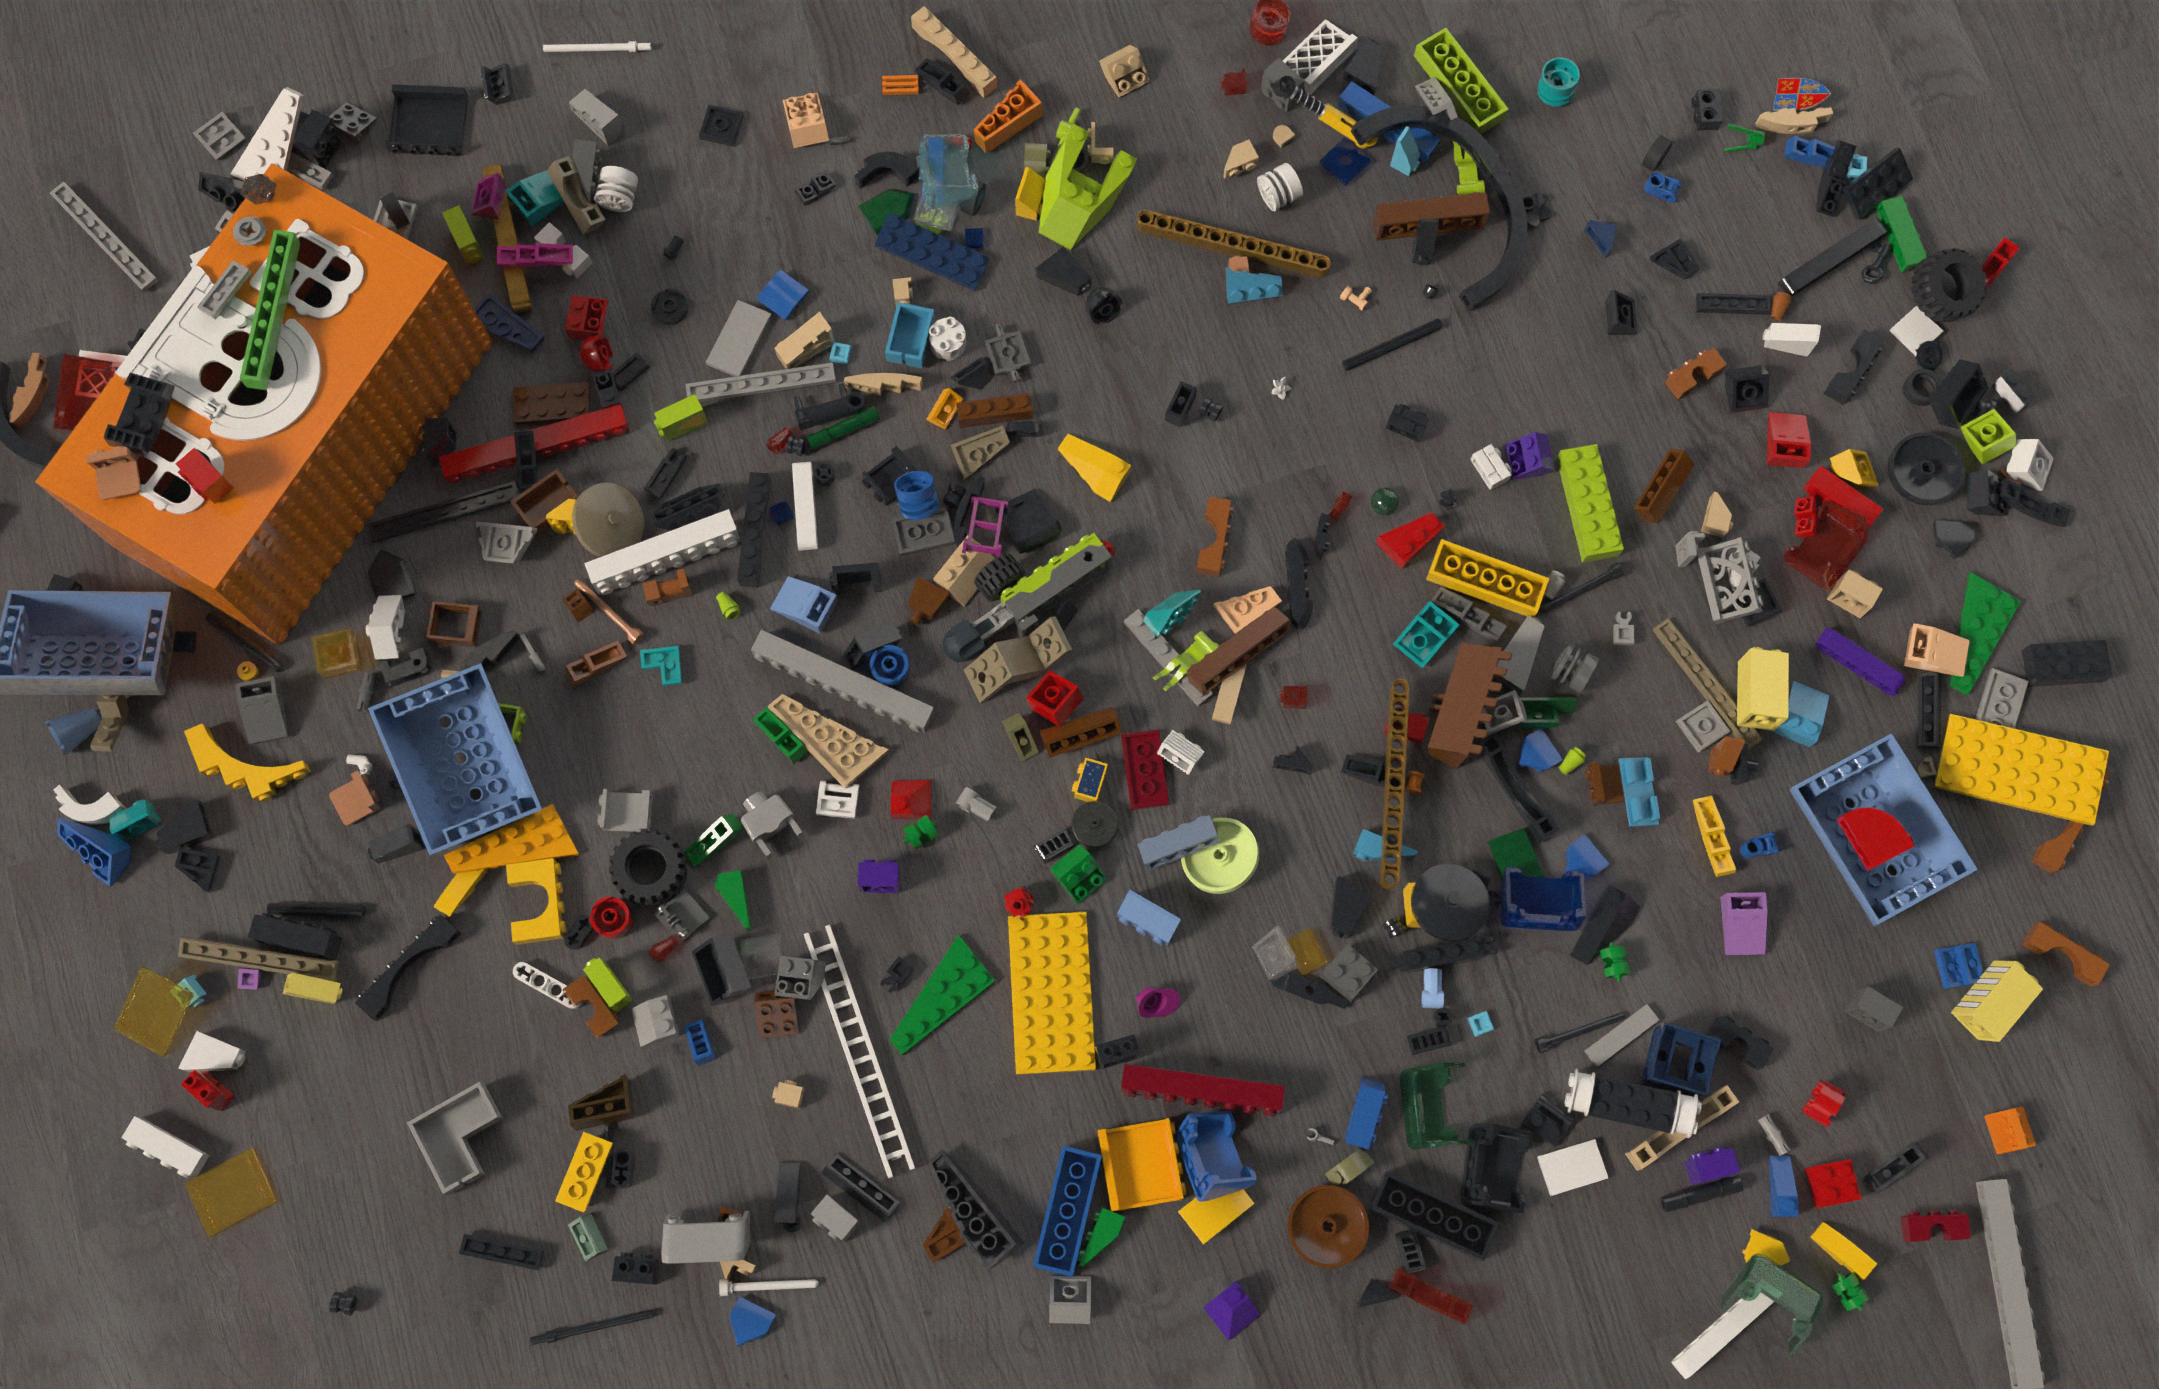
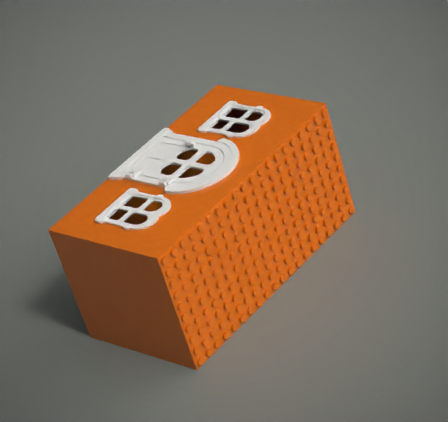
(323, 439)

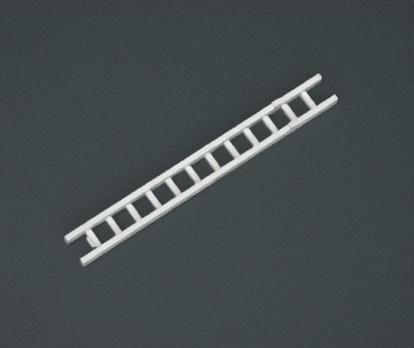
(852, 1063)

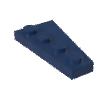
(506, 324)

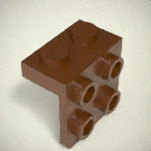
(1604, 784)

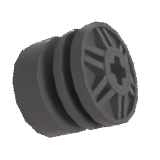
(1575, 668)

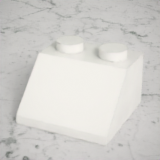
(2030, 463)

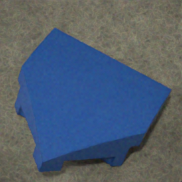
(1538, 752)
(1585, 858)
(750, 1321)

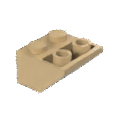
(1124, 70)

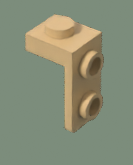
(1098, 155)

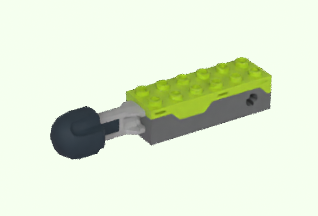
(1032, 596)

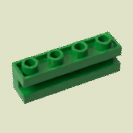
(1902, 233)

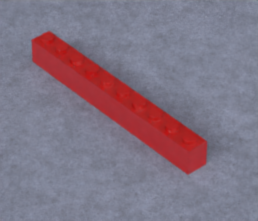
(548, 440)

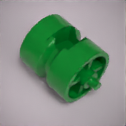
(920, 832)
(1615, 962)
(1851, 1294)

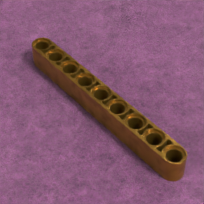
(507, 236)

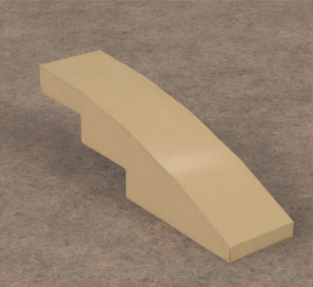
(876, 382)
(1228, 697)

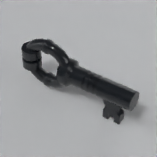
(1882, 251)

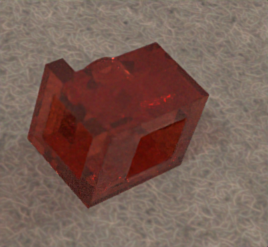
(1234, 83)
(1299, 702)

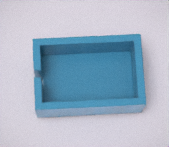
(909, 335)

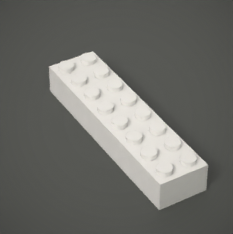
(663, 552)

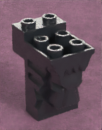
(315, 138)

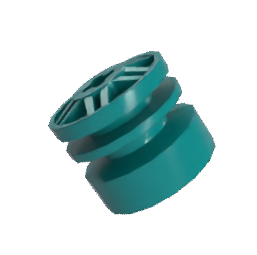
(1558, 82)

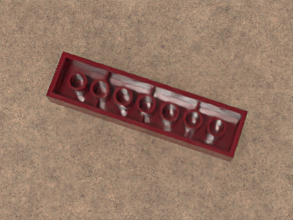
(1203, 1089)

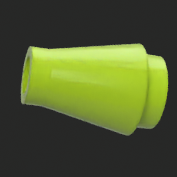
(729, 608)
(1572, 760)

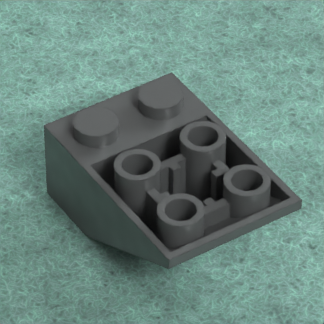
(587, 161)
(262, 709)

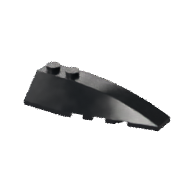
(222, 190)
(977, 1218)

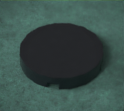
(669, 306)

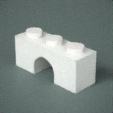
(581, 260)

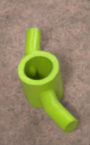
(1064, 126)

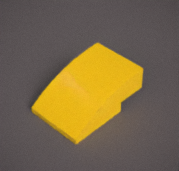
(1212, 1216)

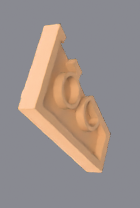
(1247, 608)

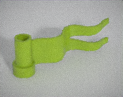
(1467, 173)
(1194, 654)

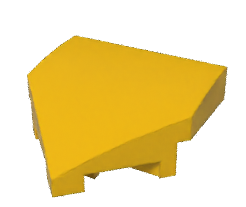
(1766, 1245)

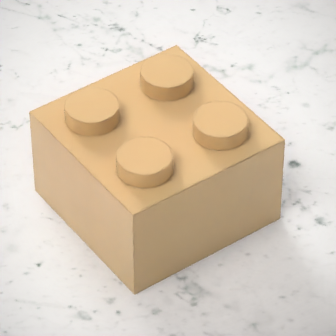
(1855, 593)

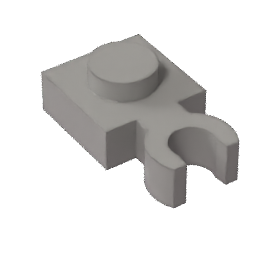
(1623, 633)

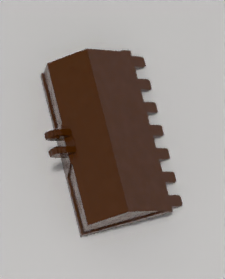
(1464, 703)

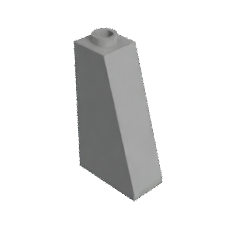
(1523, 650)

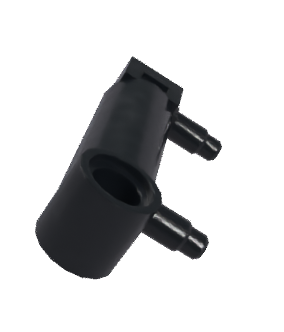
(829, 410)

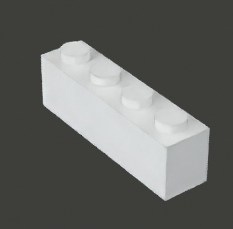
(164, 1146)

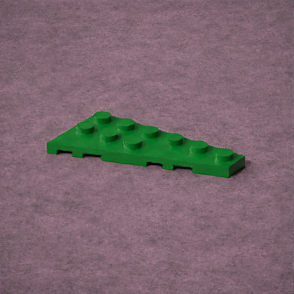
(1982, 622)
(950, 988)

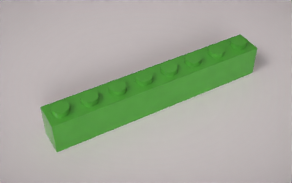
(270, 310)

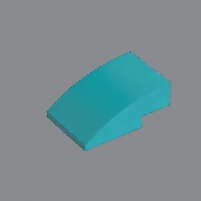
(1426, 634)

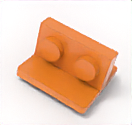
(2010, 1130)

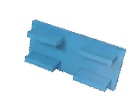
(1638, 791)

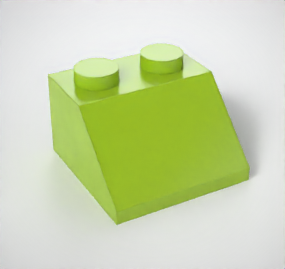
(1989, 436)

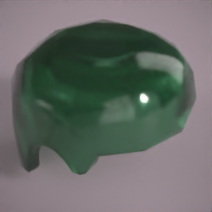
(1385, 501)

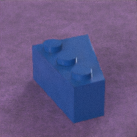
(1366, 1113)

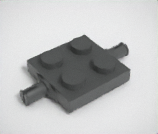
(1007, 353)

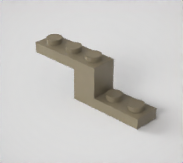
(114, 713)

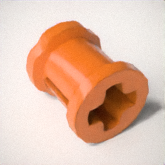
(1414, 782)

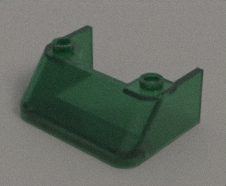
(1424, 1107)
(1782, 1287)

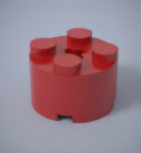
(601, 918)
(1825, 1102)

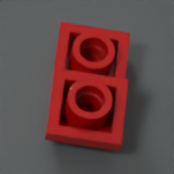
(1806, 516)

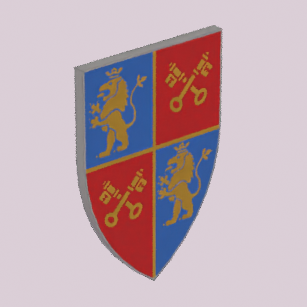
(1799, 94)

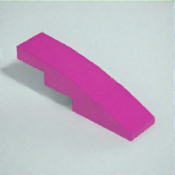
(535, 256)

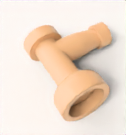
(1359, 301)

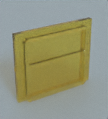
(153, 1011)
(230, 1192)

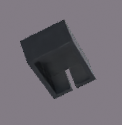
(1958, 394)
(721, 969)

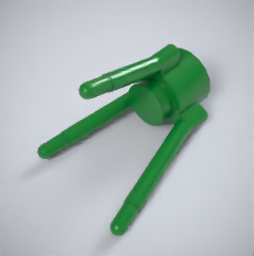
(1753, 137)

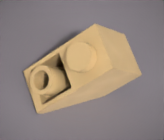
(1241, 158)

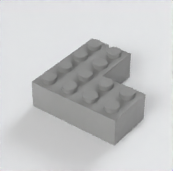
(444, 1136)

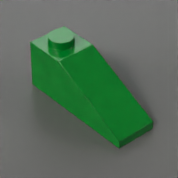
(714, 839)
(733, 890)

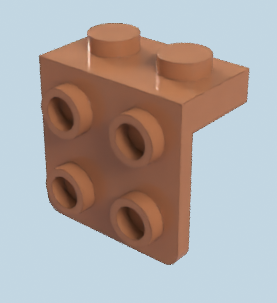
(115, 472)
(355, 799)

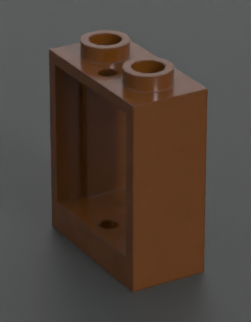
(472, 629)

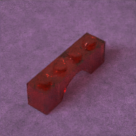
(1430, 1297)

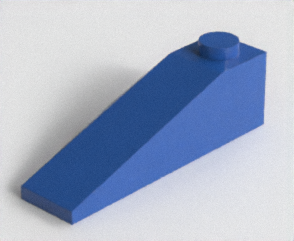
(100, 850)

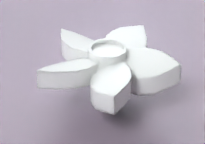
(1280, 388)

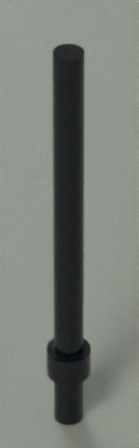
(552, 1335)

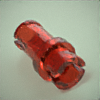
(1341, 503)

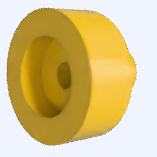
(247, 671)

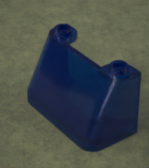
(1543, 901)

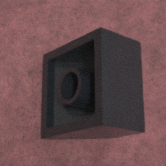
(1747, 388)

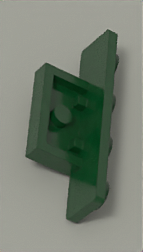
(1544, 710)

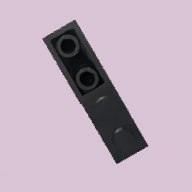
(1833, 178)

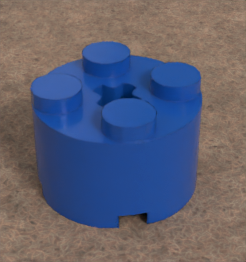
(882, 659)

